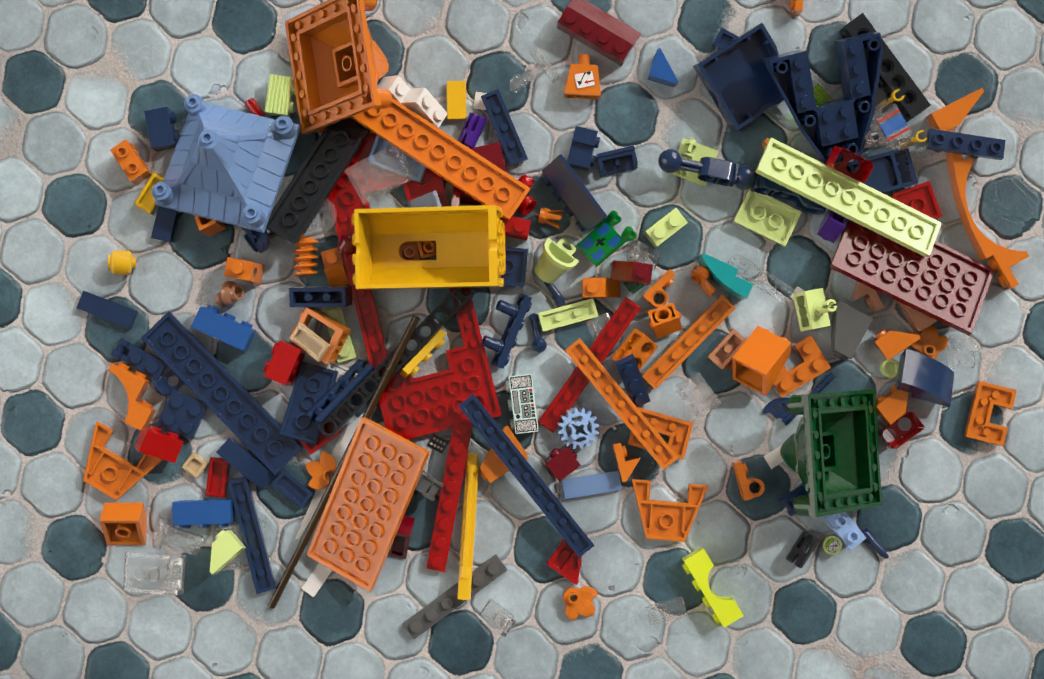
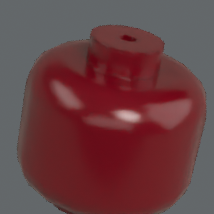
(345, 245)

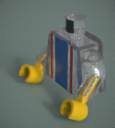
(890, 128)

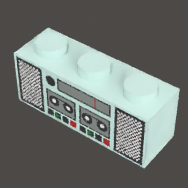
(522, 404)

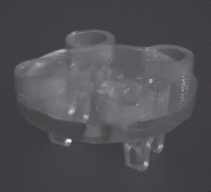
(325, 223)

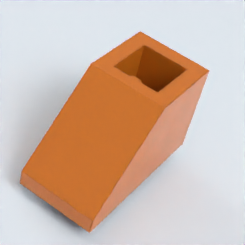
(892, 405)

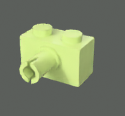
(813, 309)

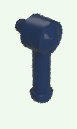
(539, 344)

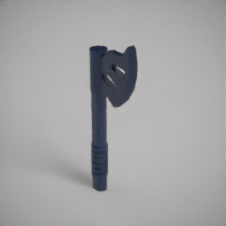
(788, 417)

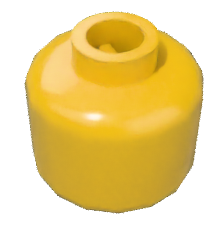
(121, 262)

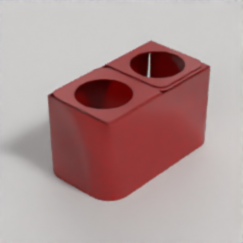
(864, 167)
(907, 435)

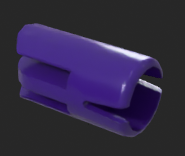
(472, 130)

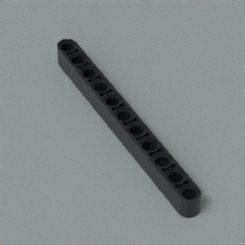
(407, 355)

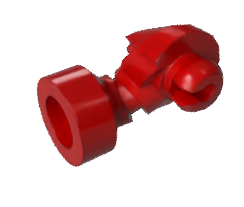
(528, 203)

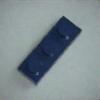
(632, 380)

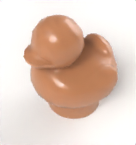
(229, 294)

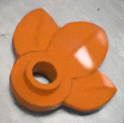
(700, 276)
(931, 340)
(320, 470)
(581, 604)

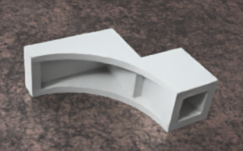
(415, 99)

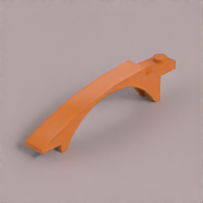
(999, 257)

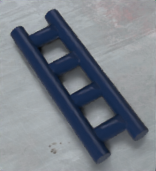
(337, 399)

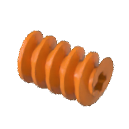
(305, 257)

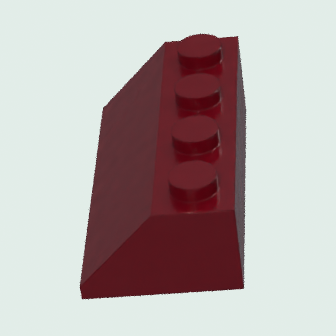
(598, 30)

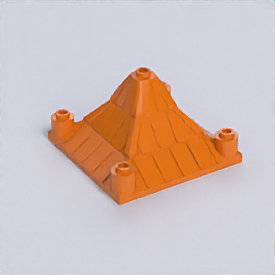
(335, 63)

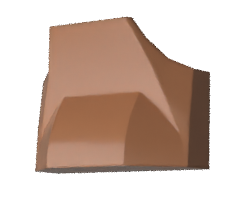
(726, 349)

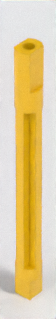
(468, 527)

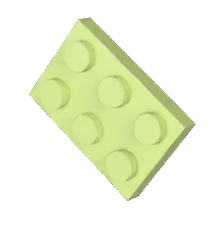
(767, 217)

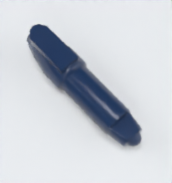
(556, 295)
(871, 540)

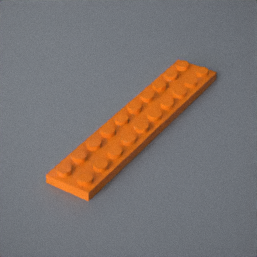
(445, 156)

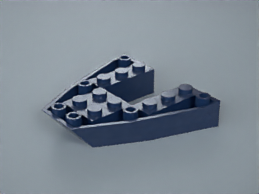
(839, 121)

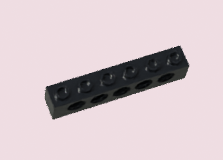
(894, 72)

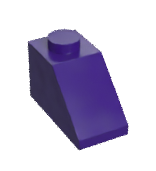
(831, 226)

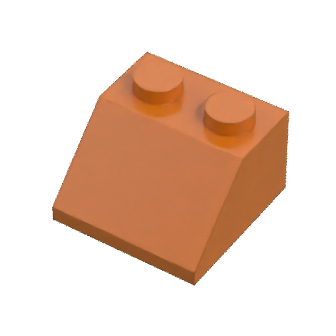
(124, 523)

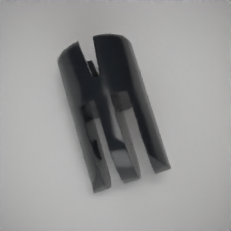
(796, 552)

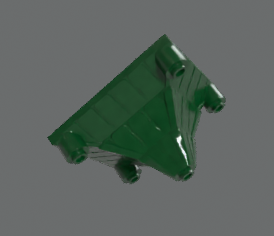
(835, 452)

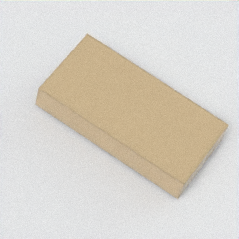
(309, 342)

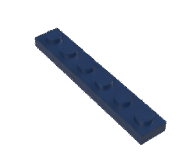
(252, 535)

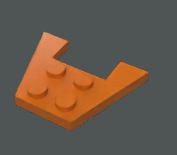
(109, 470)
(667, 518)

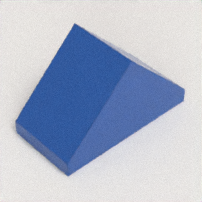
(661, 70)

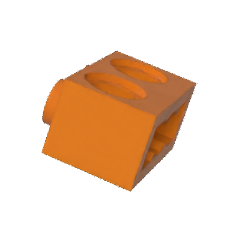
(131, 162)
(638, 345)

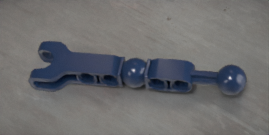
(728, 174)

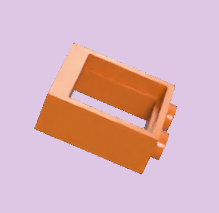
(339, 337)

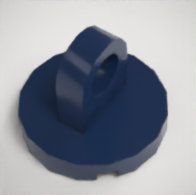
(257, 240)

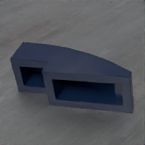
(245, 463)

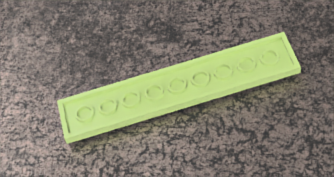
(848, 197)

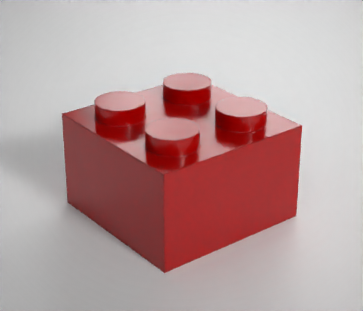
(284, 363)

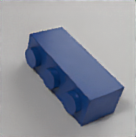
(224, 327)
(203, 513)

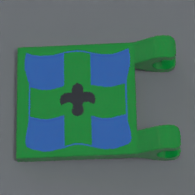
(605, 240)

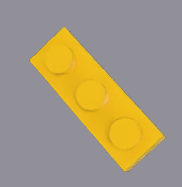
(424, 355)

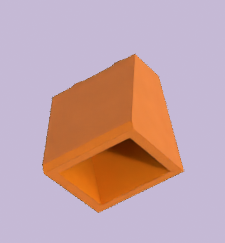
(760, 360)

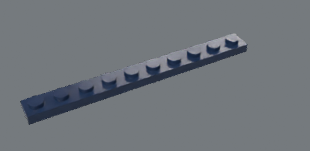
(526, 475)

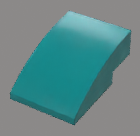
(725, 277)

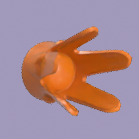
(546, 214)

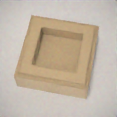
(195, 465)

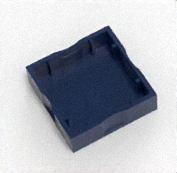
(740, 78)

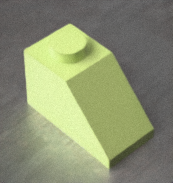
(224, 550)

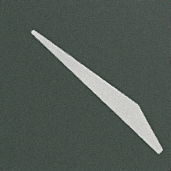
(337, 453)

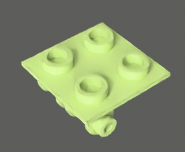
(691, 150)

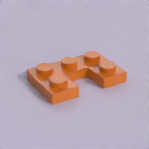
(811, 367)
(980, 412)
(677, 430)

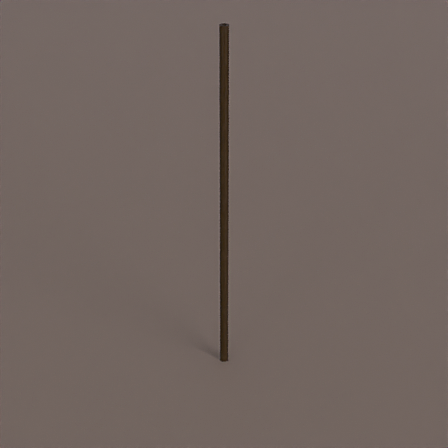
(321, 506)

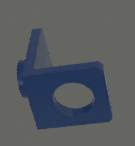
(162, 386)

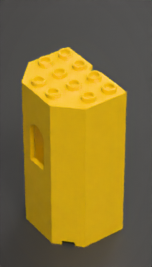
(467, 247)

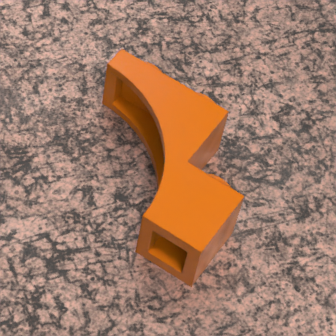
(135, 383)

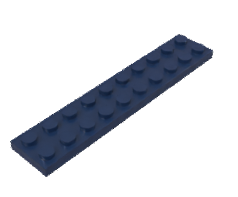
(221, 392)

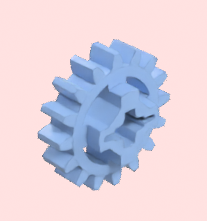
(582, 421)

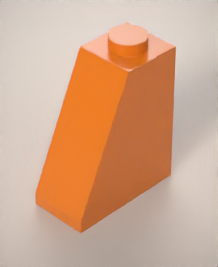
(492, 466)

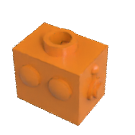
(665, 320)

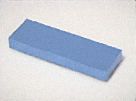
(591, 484)

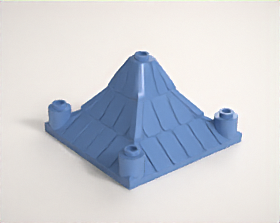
(227, 165)

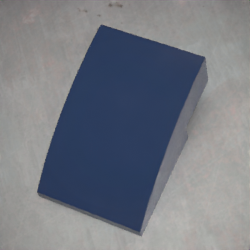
(925, 378)

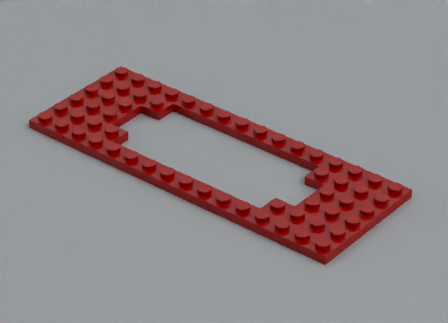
(431, 401)

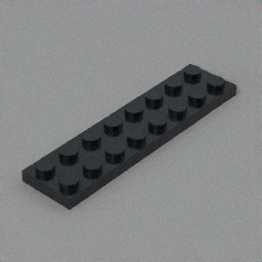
(316, 179)

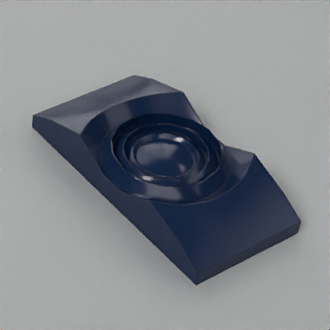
(889, 172)

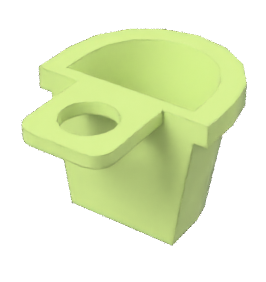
(555, 260)

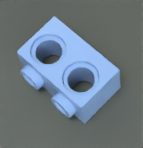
(845, 529)

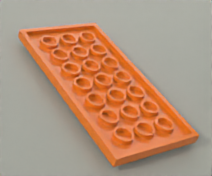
(367, 503)

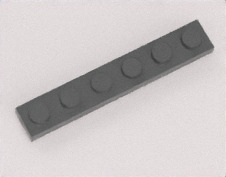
(448, 600)

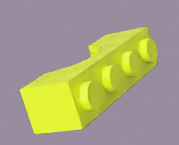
(724, 608)

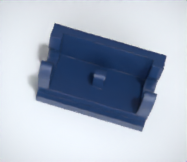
(617, 161)

